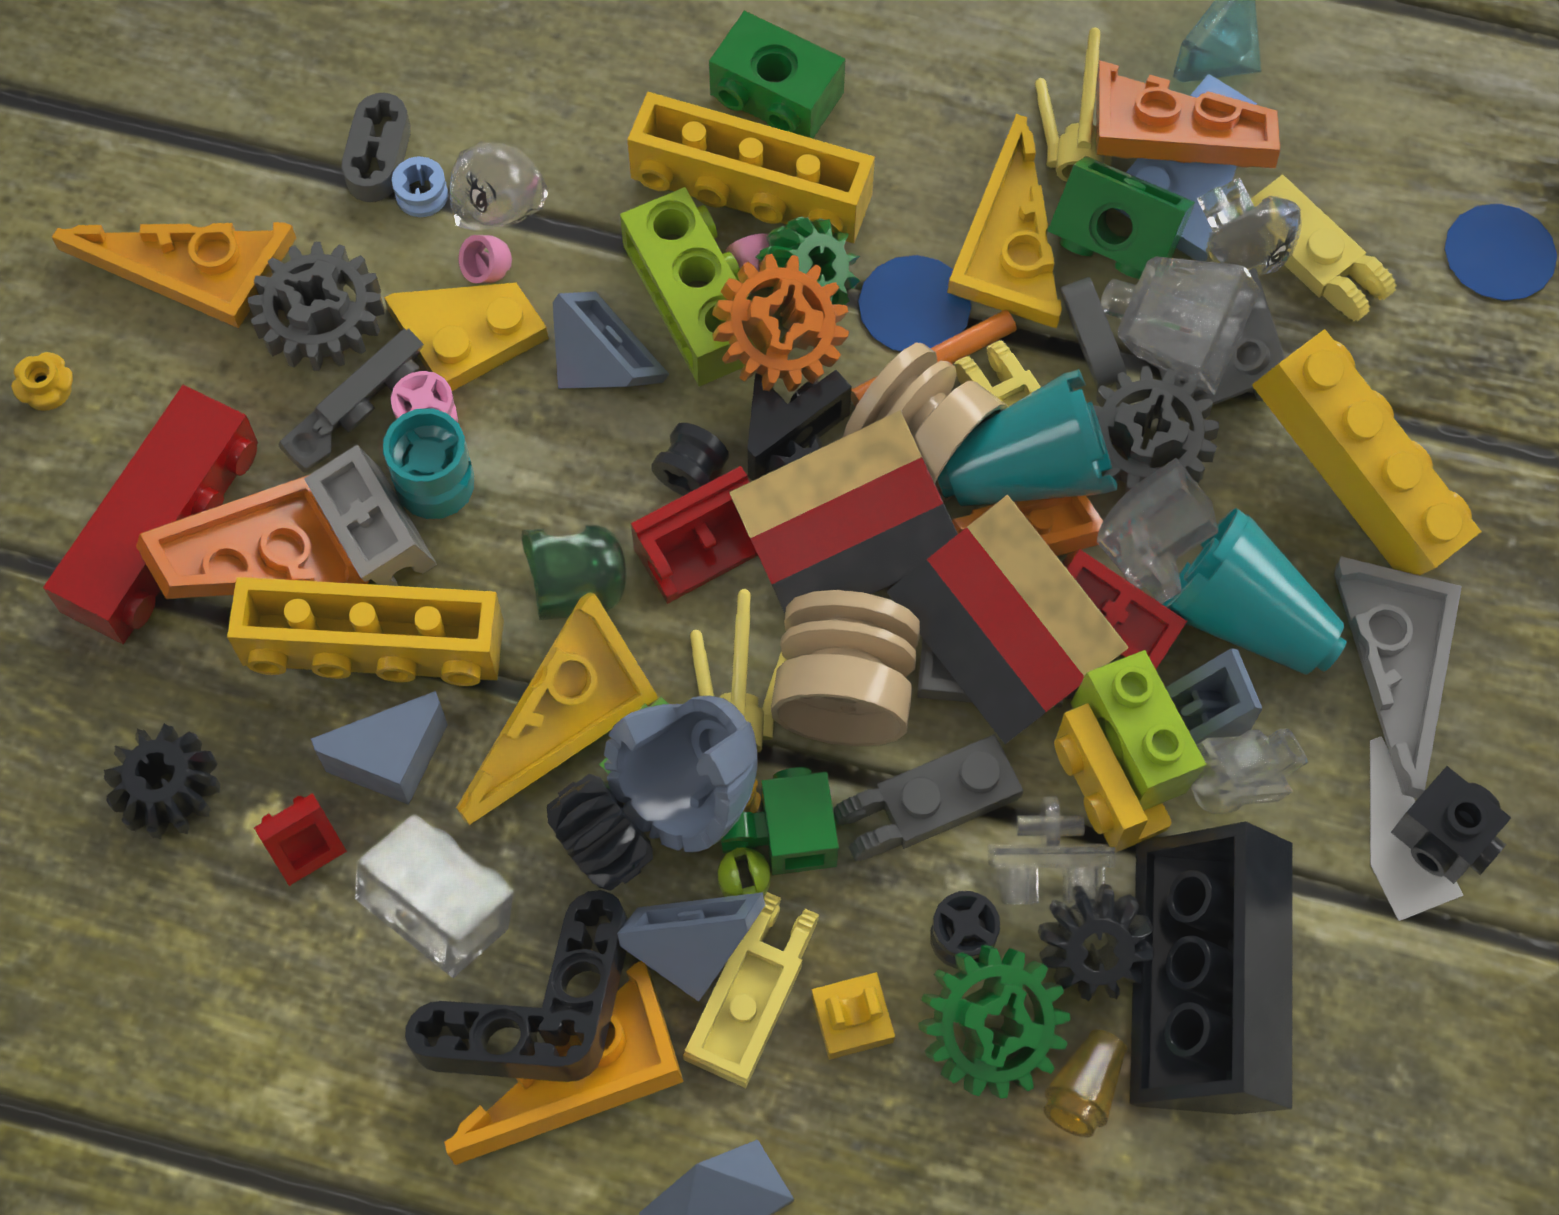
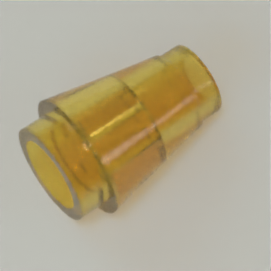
(1085, 1087)

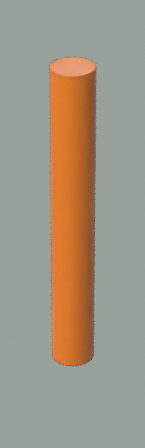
(962, 344)

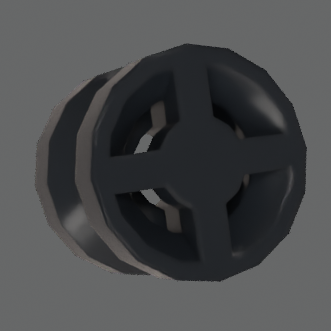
(689, 459)
(971, 917)

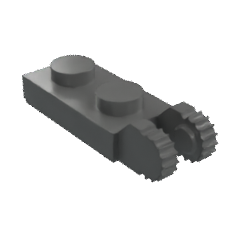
(933, 798)

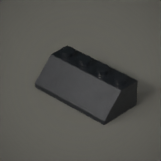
(1219, 990)

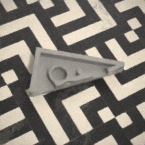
(1404, 645)

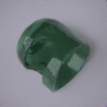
(573, 566)

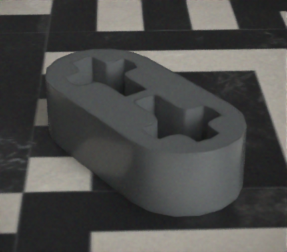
(364, 145)
(1093, 332)

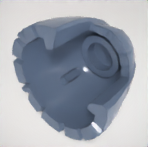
(683, 770)

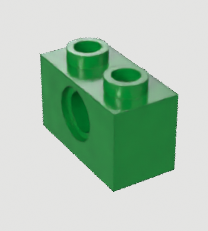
(764, 52)
(1155, 215)

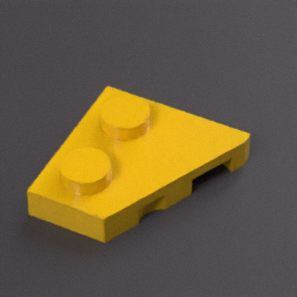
(468, 327)

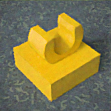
(853, 1015)

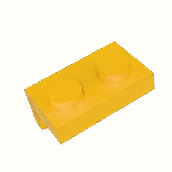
(1106, 790)

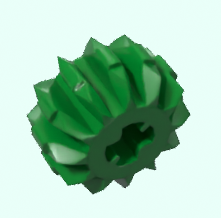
(814, 246)

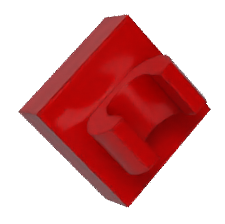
(300, 838)

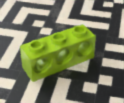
(672, 264)

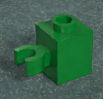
(794, 823)

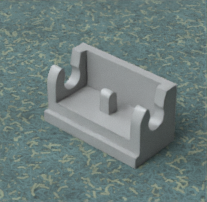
(368, 518)

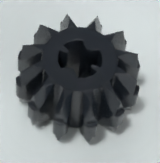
(149, 762)
(598, 833)
(1096, 916)

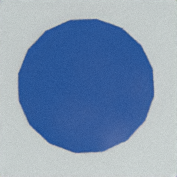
(1500, 252)
(910, 303)

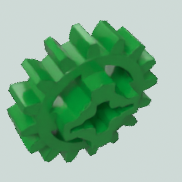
(990, 1046)

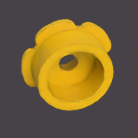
(45, 394)

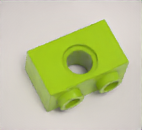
(1142, 728)

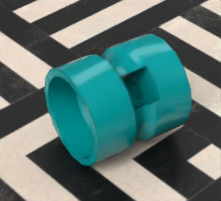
(429, 463)

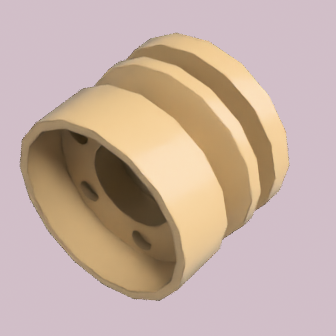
(932, 411)
(846, 668)

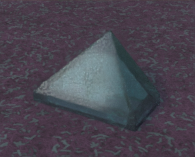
(1221, 43)

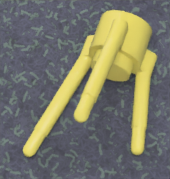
(1079, 137)
(746, 703)

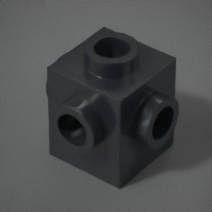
(1453, 827)

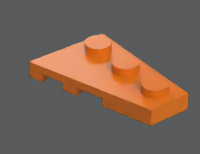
(1167, 125)
(258, 536)

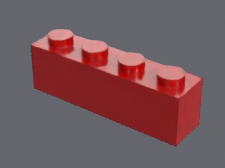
(173, 475)

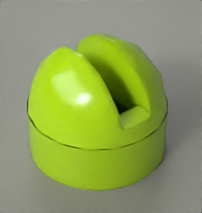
(729, 878)

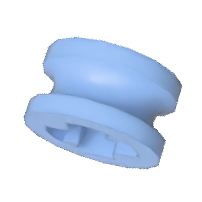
(414, 170)

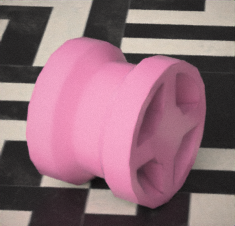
(422, 391)

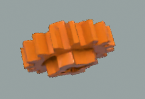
(754, 319)

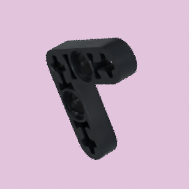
(555, 1021)

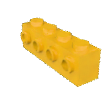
(748, 165)
(1366, 456)
(366, 630)

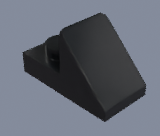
(810, 412)

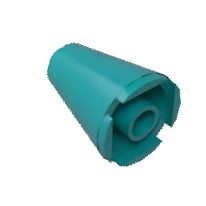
(1033, 450)
(1257, 599)

